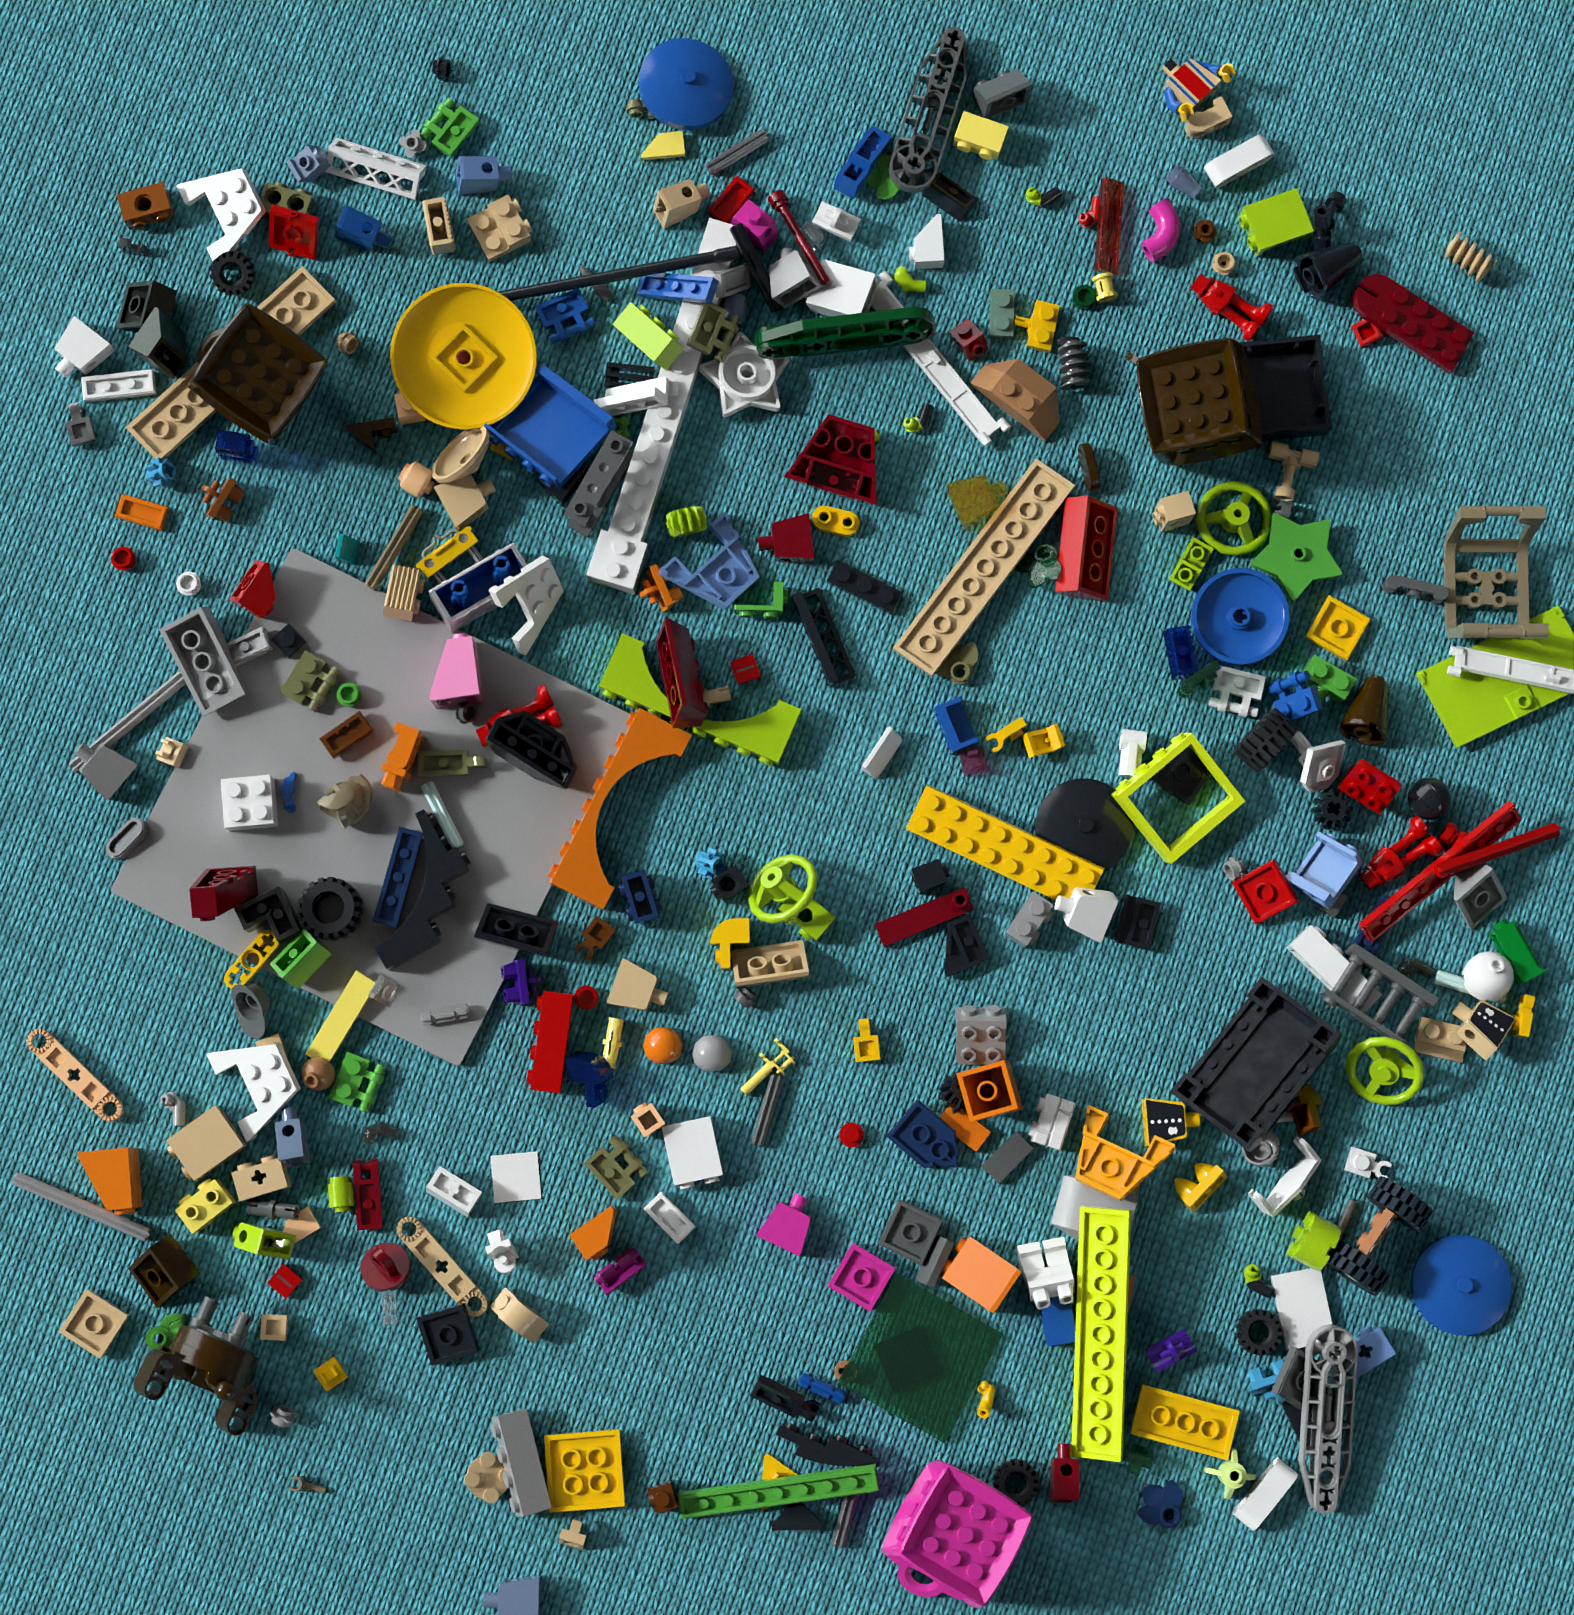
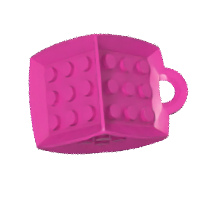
(956, 1535)

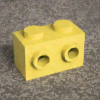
(980, 136)
(205, 1205)

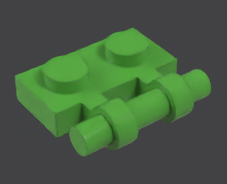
(454, 132)
(350, 1079)

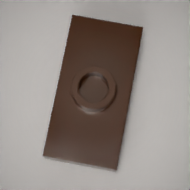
(346, 735)

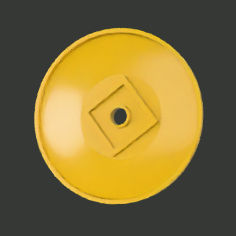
(454, 321)

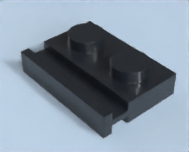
(1137, 922)

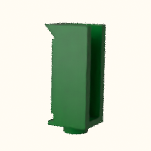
(1515, 948)

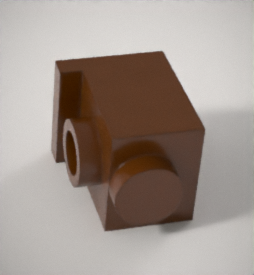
(662, 1497)

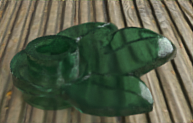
(1038, 567)

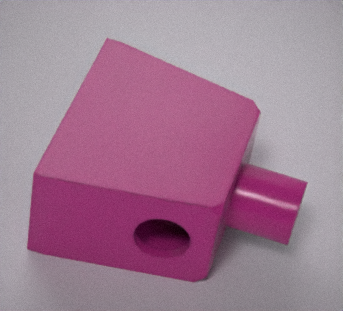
(756, 225)
(787, 1225)

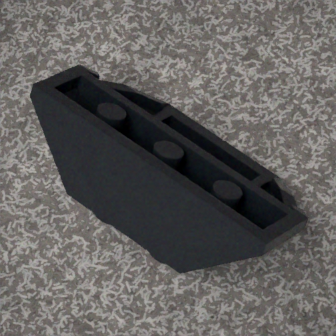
(533, 748)

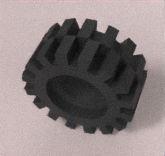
(222, 283)
(1274, 1332)
(1023, 1468)

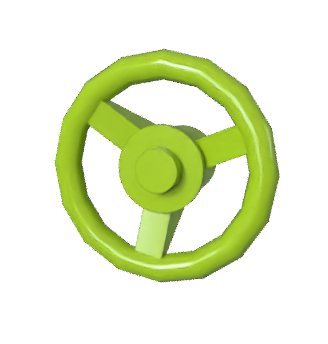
(1234, 518)
(776, 884)
(1385, 1069)

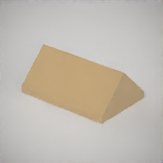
(769, 964)

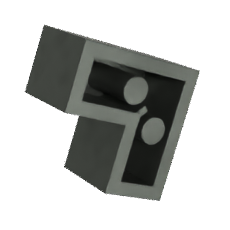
(270, 908)

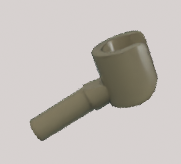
(306, 1485)

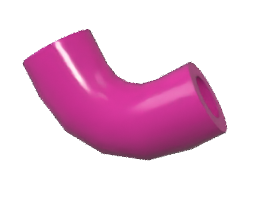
(1167, 231)

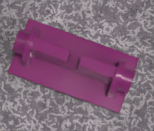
(614, 1276)

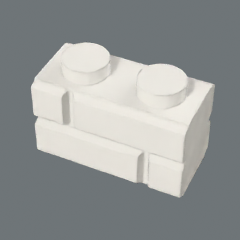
(1052, 1121)

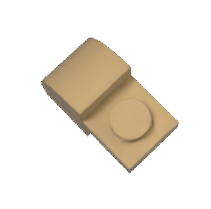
(519, 1315)

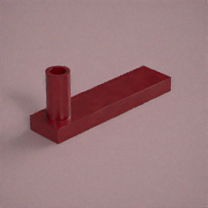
(924, 917)

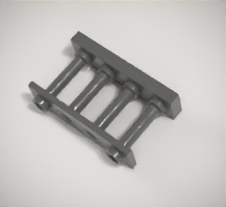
(599, 484)
(1379, 970)

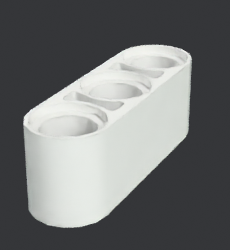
(1239, 161)
(1265, 1494)

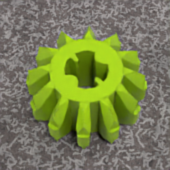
(686, 521)

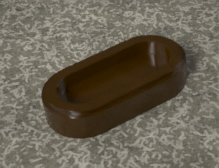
(1088, 466)

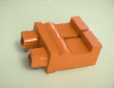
(403, 756)

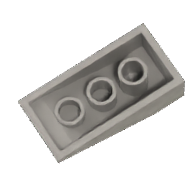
(204, 659)

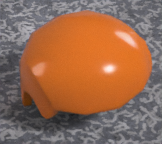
(663, 1045)

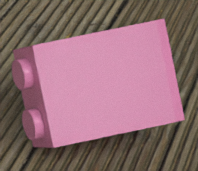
(457, 674)

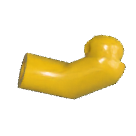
(986, 1403)

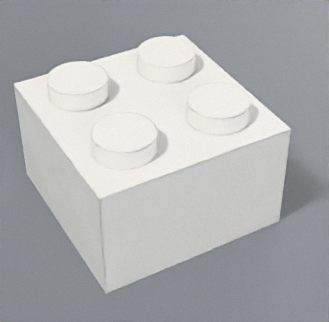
(249, 802)

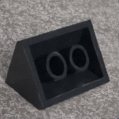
(516, 930)

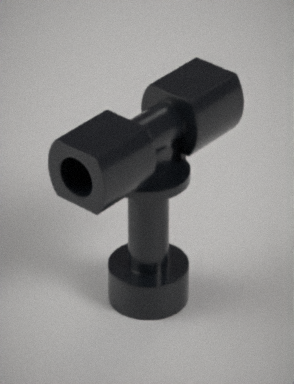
(1324, 219)

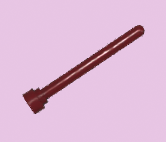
(779, 201)

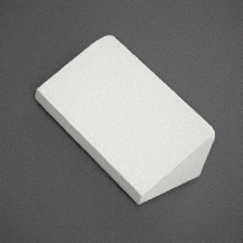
(882, 753)

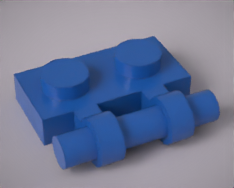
(562, 309)
(1299, 704)

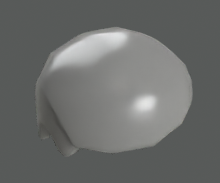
(712, 1053)
(1265, 1152)

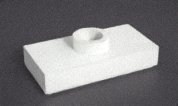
(669, 1217)

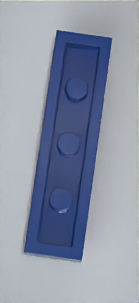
(678, 287)

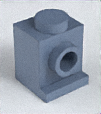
(309, 164)

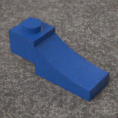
(861, 162)

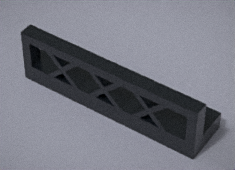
(816, 641)

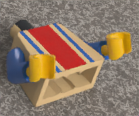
(1192, 84)

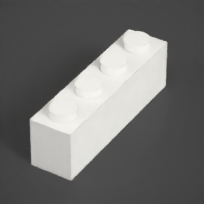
(1328, 964)

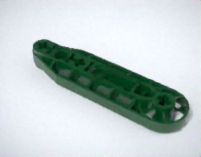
(846, 333)

